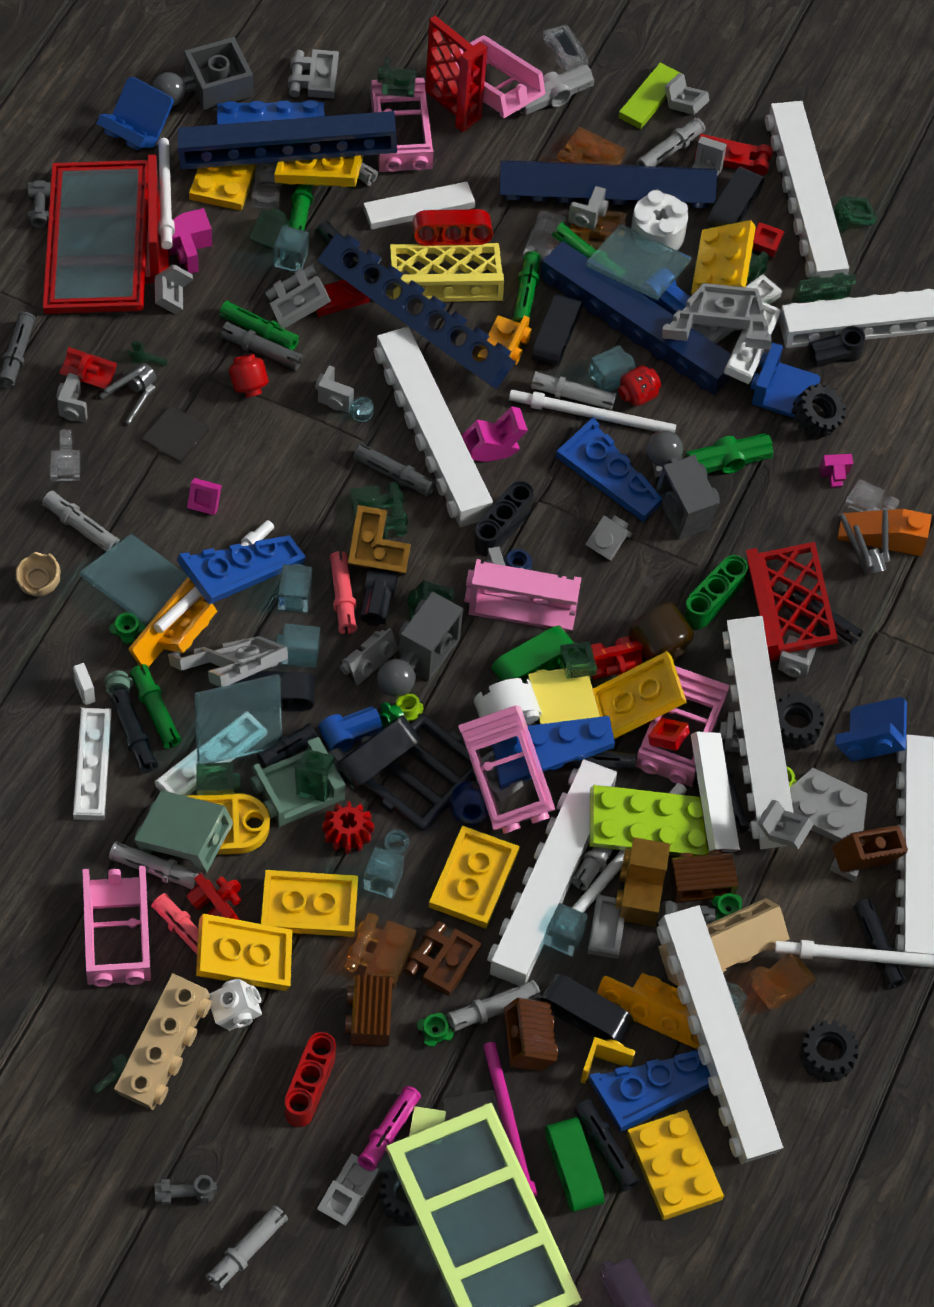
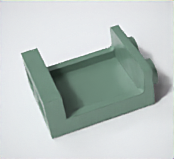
(279, 788)
(184, 829)

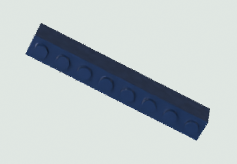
(287, 140)
(620, 181)
(635, 317)

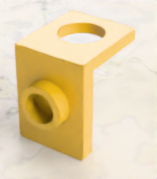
(610, 1051)

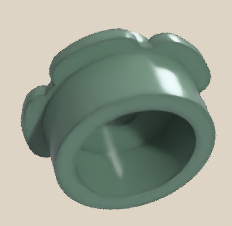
(116, 681)

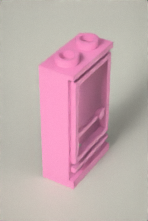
(529, 77)
(412, 156)
(522, 596)
(492, 730)
(667, 764)
(116, 893)

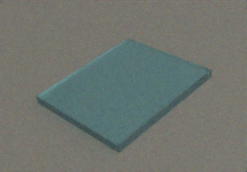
(638, 261)
(135, 577)
(238, 719)

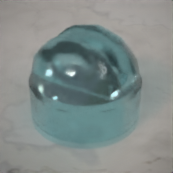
(364, 411)
(396, 836)

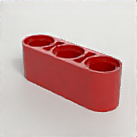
(464, 221)
(310, 1093)

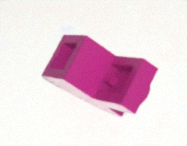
(190, 234)
(495, 440)

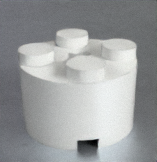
(661, 218)
(508, 694)

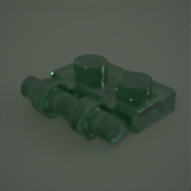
(824, 288)
(371, 497)

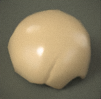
(38, 574)

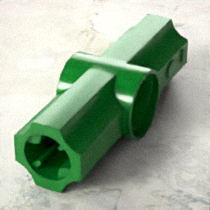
(732, 454)

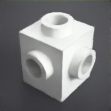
(235, 1004)

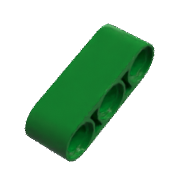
(719, 581)
(534, 655)
(574, 1164)

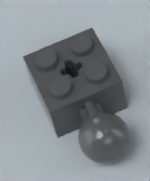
(214, 73)
(683, 486)
(422, 645)

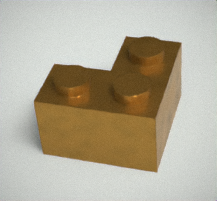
(370, 548)
(644, 876)

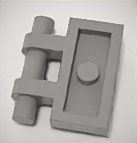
(322, 76)
(300, 301)

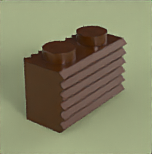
(869, 848)
(702, 876)
(371, 1010)
(530, 1034)

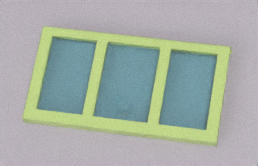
(481, 1215)

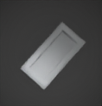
(606, 928)

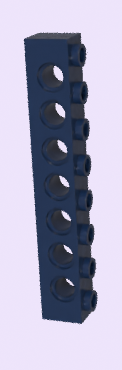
(337, 258)

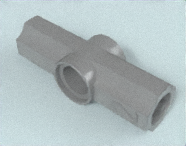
(561, 87)

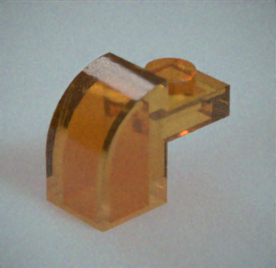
(782, 981)

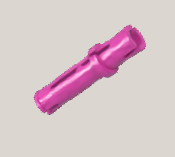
(373, 1154)

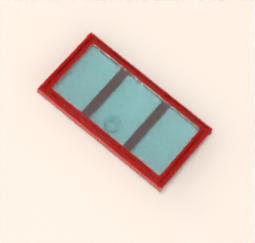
(96, 237)

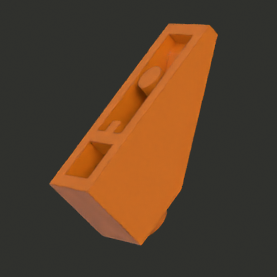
(906, 531)

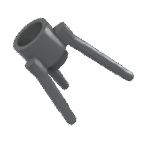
(138, 380)
(869, 560)

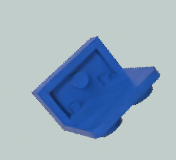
(138, 114)
(779, 383)
(875, 730)

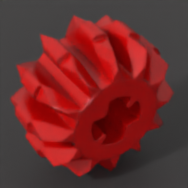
(359, 827)

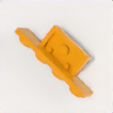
(178, 635)
(652, 1005)

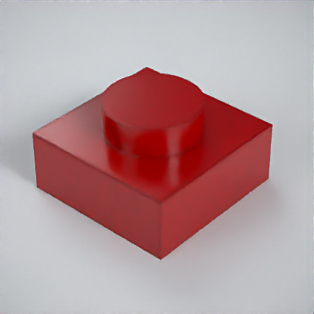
(767, 239)
(668, 734)

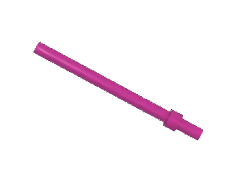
(505, 1107)

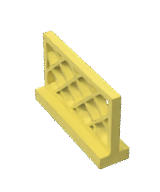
(446, 284)

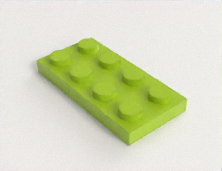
(626, 813)

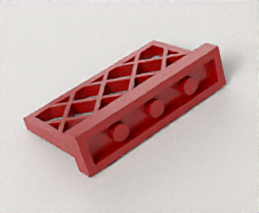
(469, 78)
(156, 257)
(766, 605)

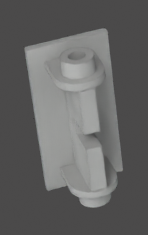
(374, 654)

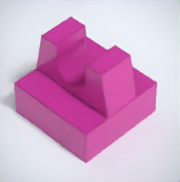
(836, 468)
(204, 496)

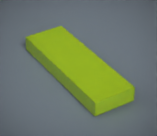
(648, 97)

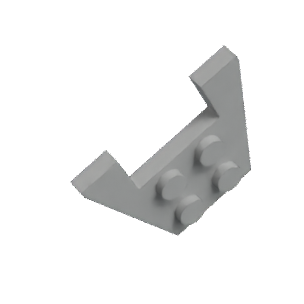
(722, 307)
(236, 659)
(831, 806)

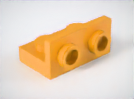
(509, 334)

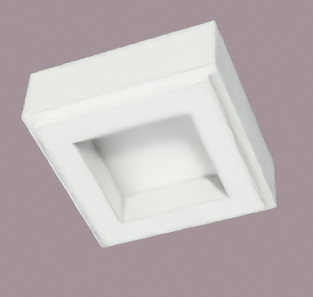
(84, 684)

